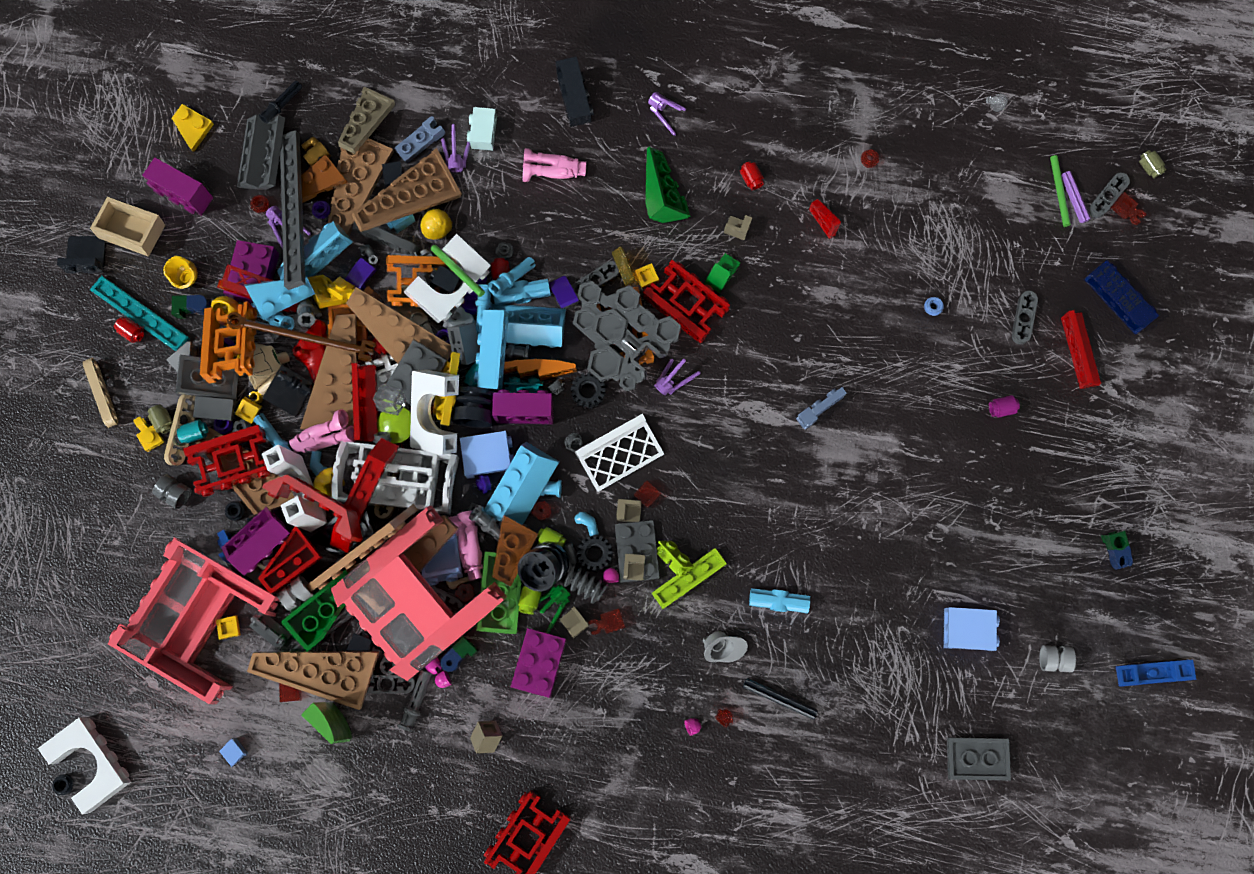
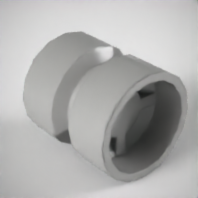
(293, 595)
(1061, 658)

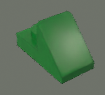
(722, 273)

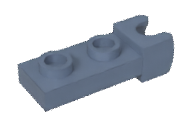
(419, 140)
(810, 416)

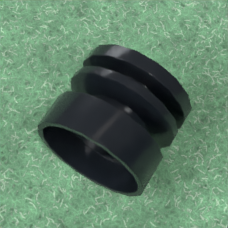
(473, 407)
(543, 566)

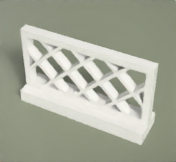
(612, 437)

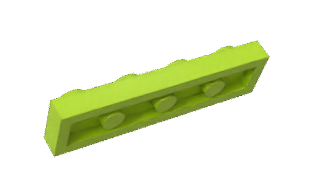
(679, 585)

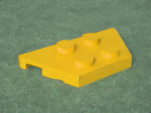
(444, 405)

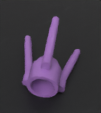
(658, 102)
(455, 162)
(275, 218)
(664, 383)

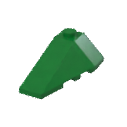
(662, 196)
(314, 617)

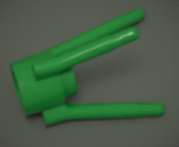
(557, 595)

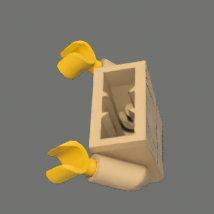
(266, 367)

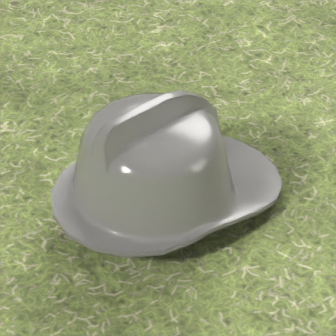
(723, 648)

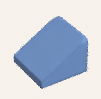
(233, 751)

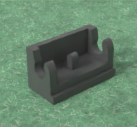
(464, 341)
(215, 408)

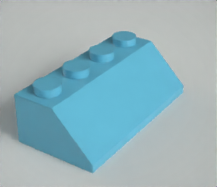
(322, 249)
(534, 325)
(492, 349)
(521, 484)

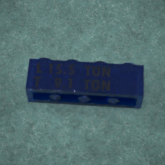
(1121, 297)

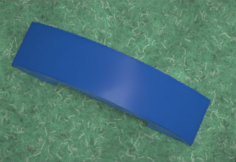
(1155, 672)

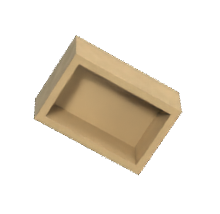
(127, 226)

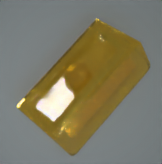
(625, 267)

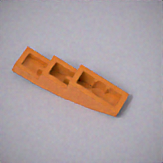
(544, 368)

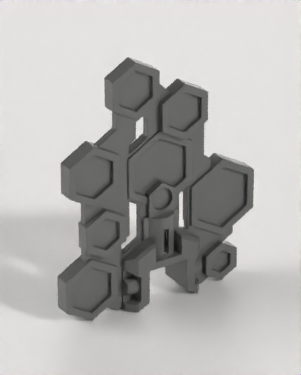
(611, 328)

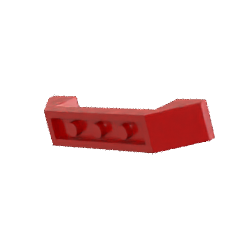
(365, 485)
(349, 523)

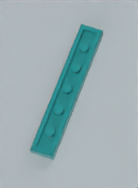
(139, 313)

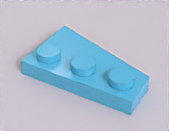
(273, 297)

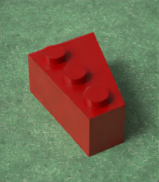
(290, 561)

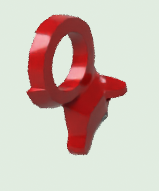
(311, 353)

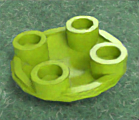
(397, 426)

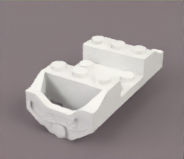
(416, 479)

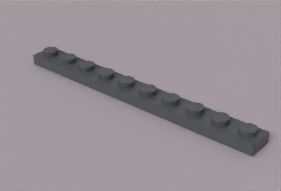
(292, 211)

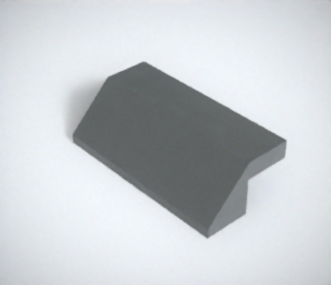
(260, 153)

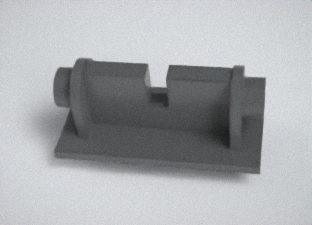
(270, 630)

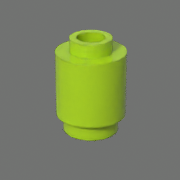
(550, 535)
(528, 600)

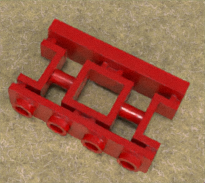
(677, 311)
(222, 446)
(540, 848)

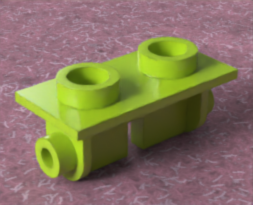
(680, 562)

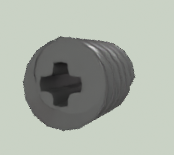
(585, 585)

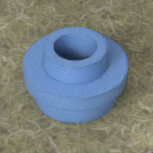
(937, 302)

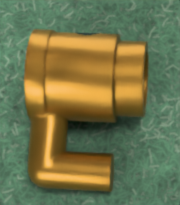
(316, 152)

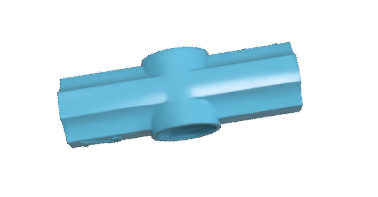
(523, 292)
(779, 600)

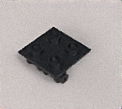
(288, 391)

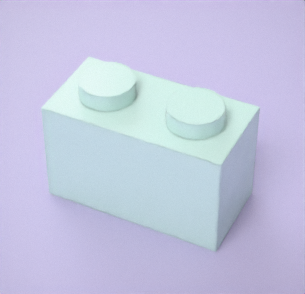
(482, 128)

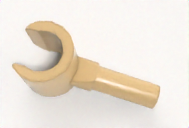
(453, 585)

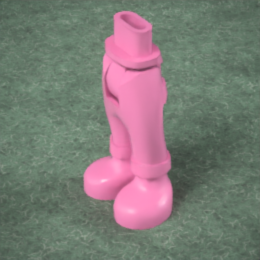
(562, 166)
(314, 439)
(468, 545)

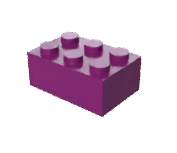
(177, 186)
(255, 259)
(523, 407)
(255, 541)
(538, 663)

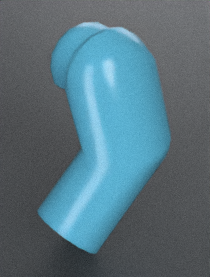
(315, 464)
(589, 521)

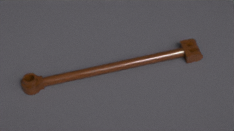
(362, 350)

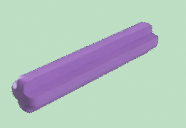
(1075, 197)

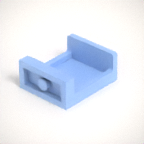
(486, 453)
(445, 564)
(971, 629)

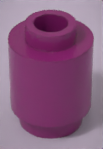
(1004, 406)

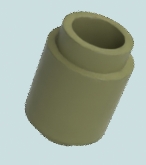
(1152, 163)
(160, 419)

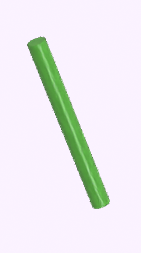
(1060, 191)
(457, 270)

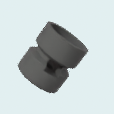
(174, 493)

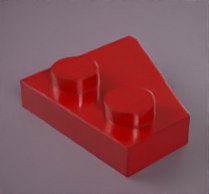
(825, 218)

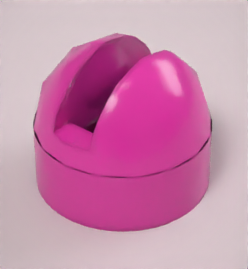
(611, 576)
(430, 667)
(443, 680)
(692, 726)

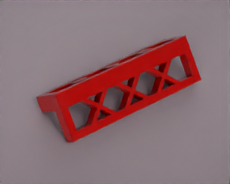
(240, 290)
(1080, 350)
(364, 409)

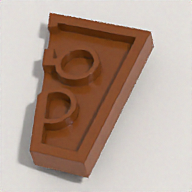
(320, 177)
(513, 544)

